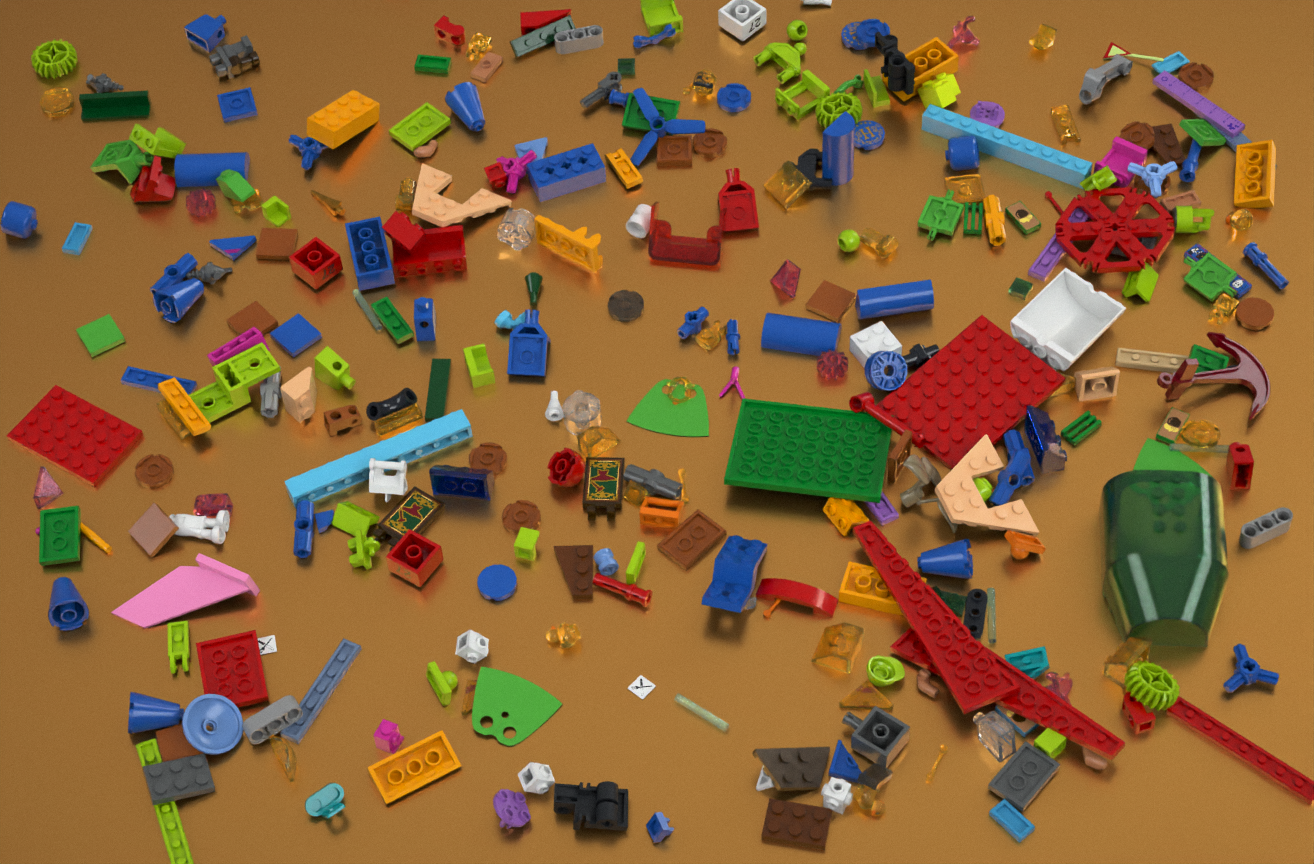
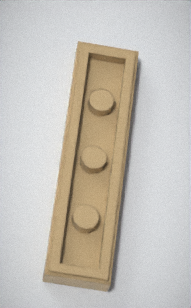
(1149, 360)

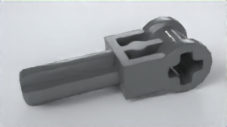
(604, 89)

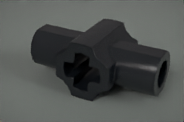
(920, 355)

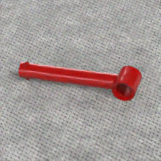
(865, 403)

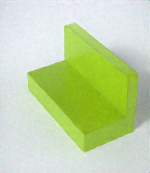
(875, 90)
(1141, 283)
(353, 518)

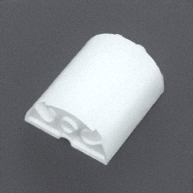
(1064, 320)

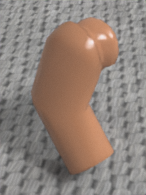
(426, 151)

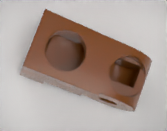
(341, 418)

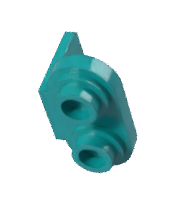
(325, 801)

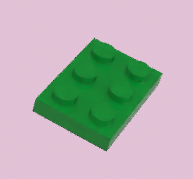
(636, 120)
(59, 535)

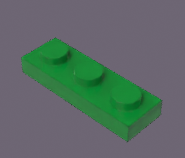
(392, 320)

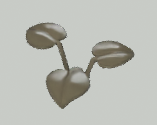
(925, 473)

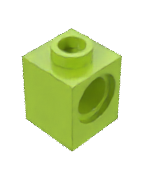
(1050, 743)

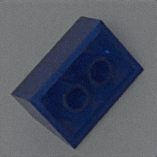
(1044, 441)
(462, 482)

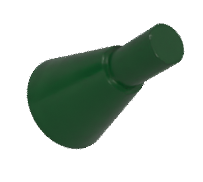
(533, 283)

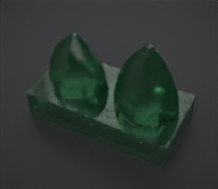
(952, 600)

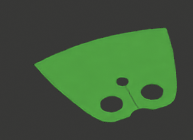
(660, 415)
(1159, 457)
(523, 700)

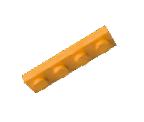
(184, 406)

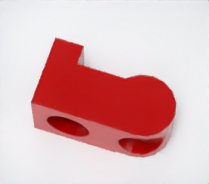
(449, 32)
(1136, 715)

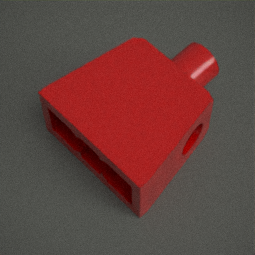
(1239, 457)

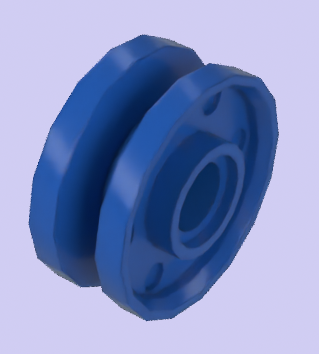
(875, 370)

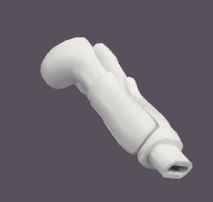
(197, 526)

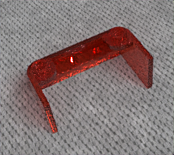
(685, 249)

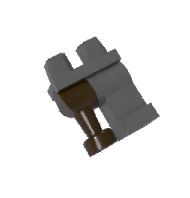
(234, 57)

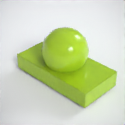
(441, 682)

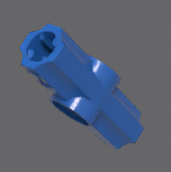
(175, 273)
(1014, 441)
(1015, 469)
(304, 529)

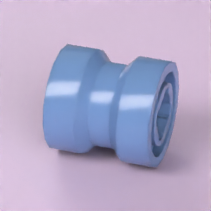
(606, 563)

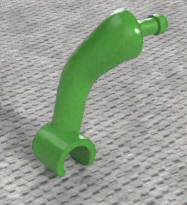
(856, 82)

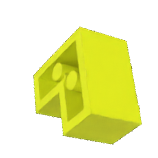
(939, 91)

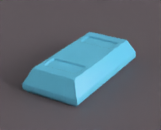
(1171, 63)

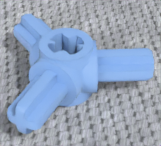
(1153, 175)

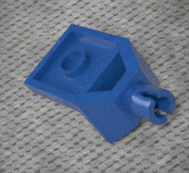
(528, 347)

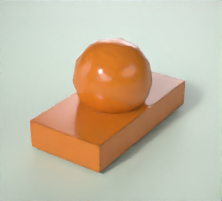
(1023, 544)

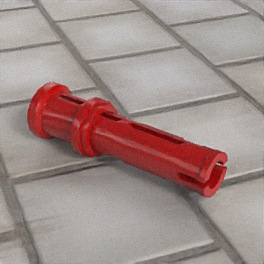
(630, 591)

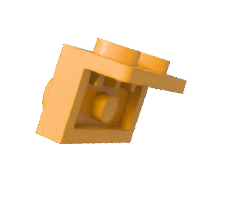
(844, 514)

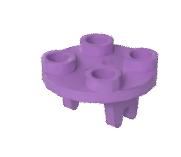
(988, 113)
(511, 808)

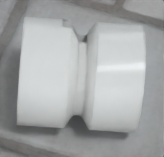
(639, 222)

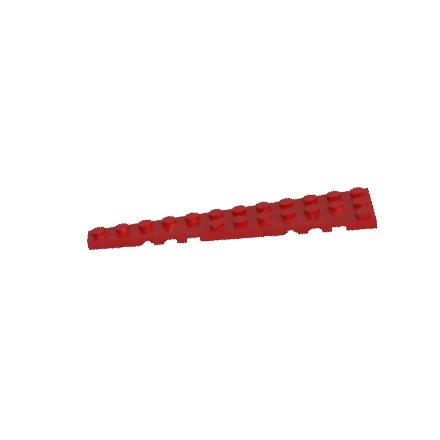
(959, 659)
(1032, 702)

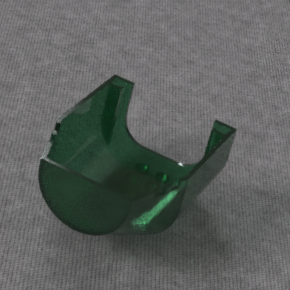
(1164, 555)

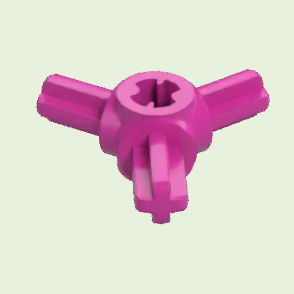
(516, 169)

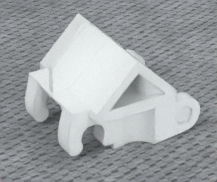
(387, 484)

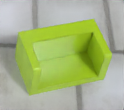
(478, 365)

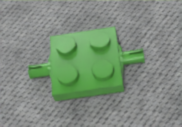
(940, 215)
(1210, 277)

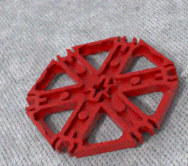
(1106, 239)

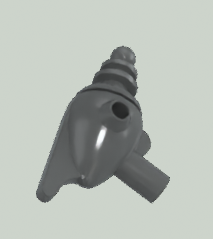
(103, 83)
(209, 273)

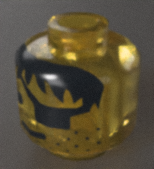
(704, 82)

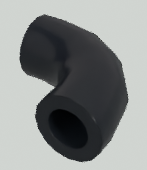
(401, 400)

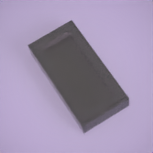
(875, 776)

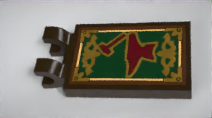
(603, 485)
(413, 512)

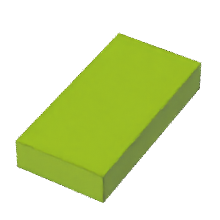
(635, 563)

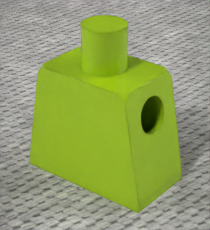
(333, 370)

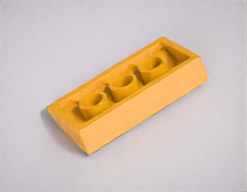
(1255, 174)
(866, 589)
(413, 767)

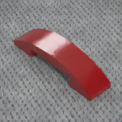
(798, 593)

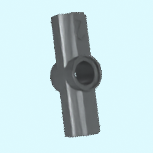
(653, 481)

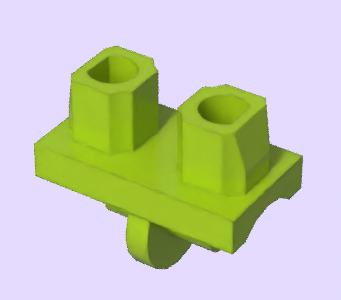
(1099, 180)
(365, 549)

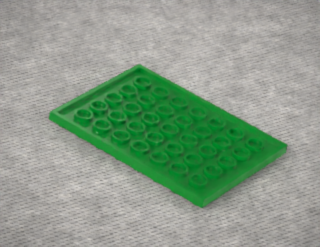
(808, 451)

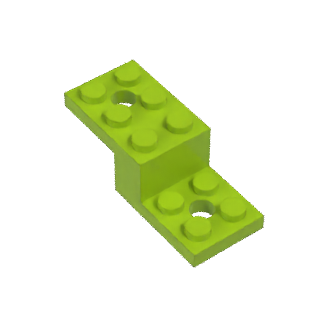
(233, 380)

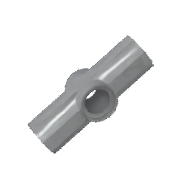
(270, 395)

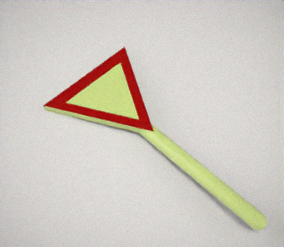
(1114, 49)

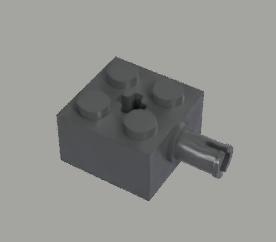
(878, 735)

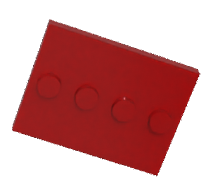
(233, 668)

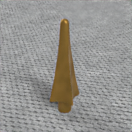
(332, 205)

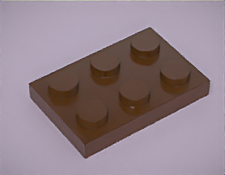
(796, 824)

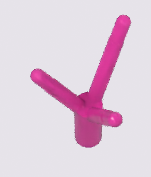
(733, 380)

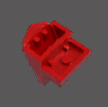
(153, 185)

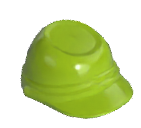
(884, 670)

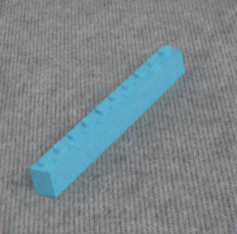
(1008, 146)
(355, 467)

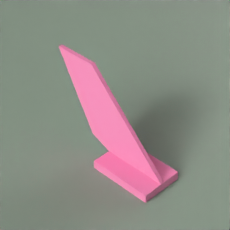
(186, 591)

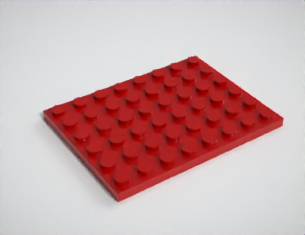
(971, 390)

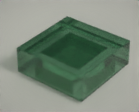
(626, 66)
(1020, 288)

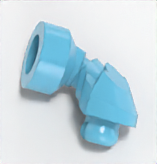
(505, 320)

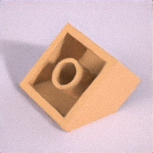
(1096, 383)
(300, 395)

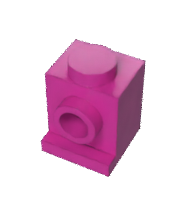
(388, 737)

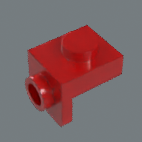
(496, 175)

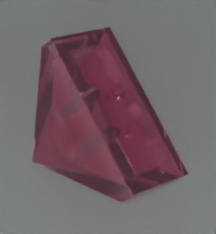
(787, 278)
(46, 489)

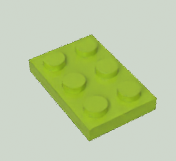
(420, 126)

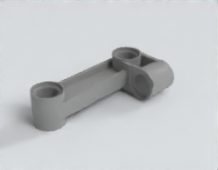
(1096, 78)

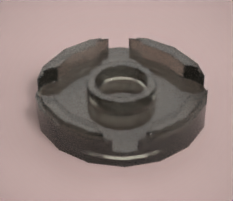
(625, 305)

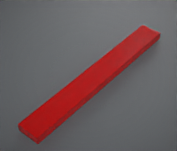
(1243, 749)

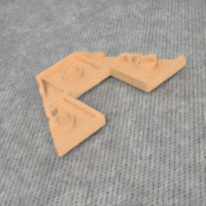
(443, 211)
(964, 502)

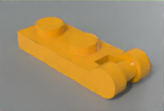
(624, 168)

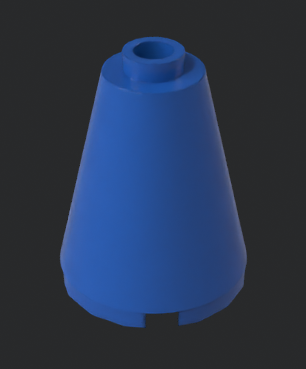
(467, 105)
(177, 299)
(948, 560)
(66, 605)
(152, 713)

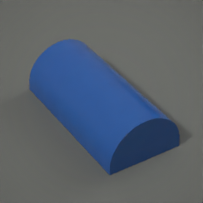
(839, 150)
(204, 168)
(894, 299)
(799, 334)

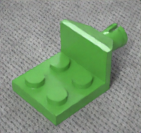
(123, 156)

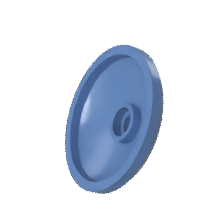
(220, 715)

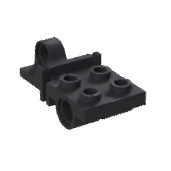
(896, 66)
(595, 806)

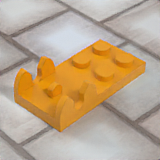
(568, 243)

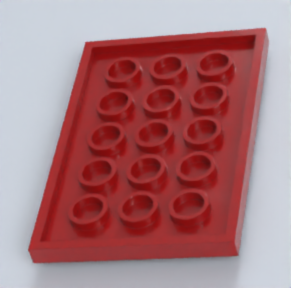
(75, 435)

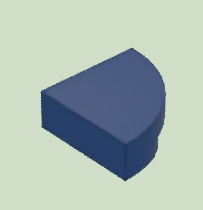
(324, 519)

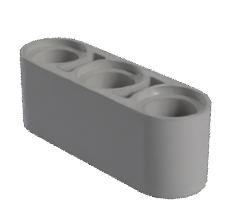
(579, 39)
(1265, 528)
(272, 719)

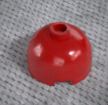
(566, 468)

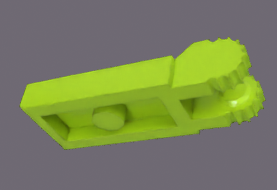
(178, 644)

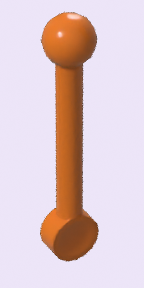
(767, 613)

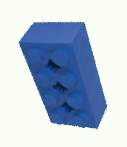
(566, 172)
(369, 253)

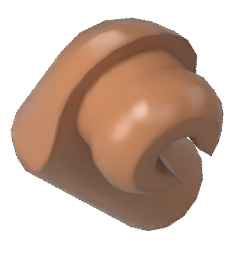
(924, 685)
(1094, 760)

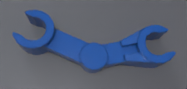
(640, 41)

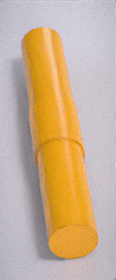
(95, 538)

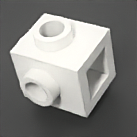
(472, 646)
(536, 778)
(837, 795)

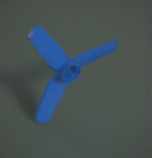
(673, 126)

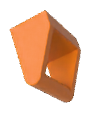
(661, 517)

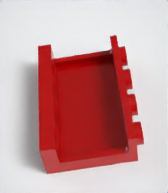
(440, 253)

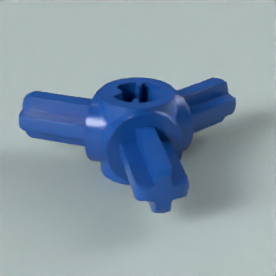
(309, 149)
(1248, 671)

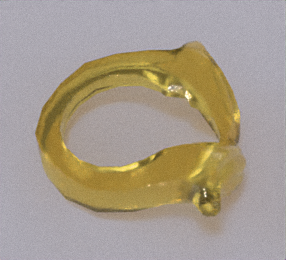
(672, 386)

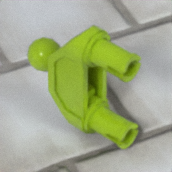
(785, 56)

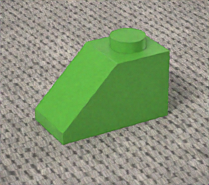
(234, 185)

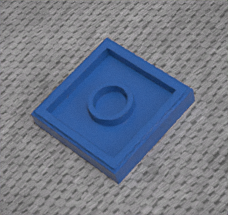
(237, 104)
(295, 335)

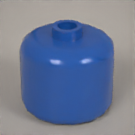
(963, 153)
(18, 220)

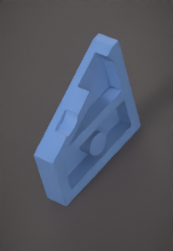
(537, 146)

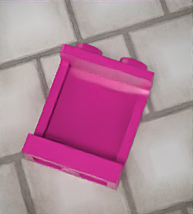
(1120, 157)

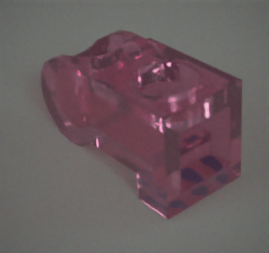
(211, 504)

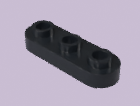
(978, 606)

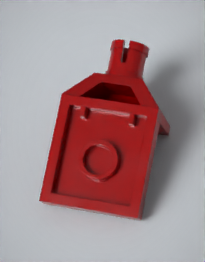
(740, 203)

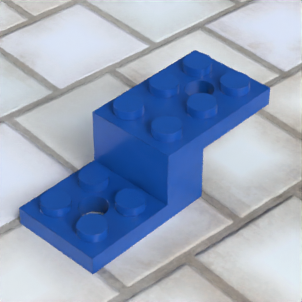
(734, 574)

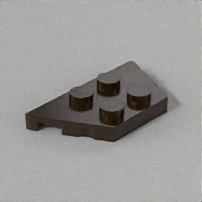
(794, 767)

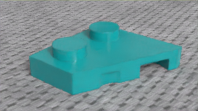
(1031, 661)

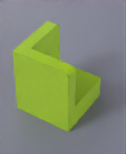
(276, 211)
(525, 544)

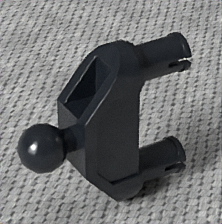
(807, 166)

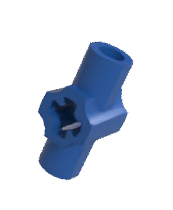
(692, 322)

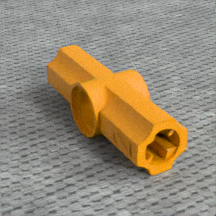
(994, 220)

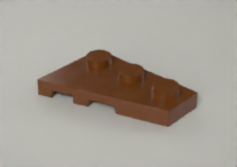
(1167, 145)
(577, 567)

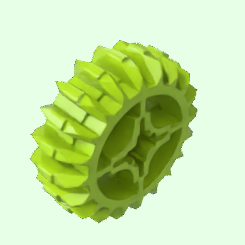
(54, 59)
(835, 105)
(1151, 685)

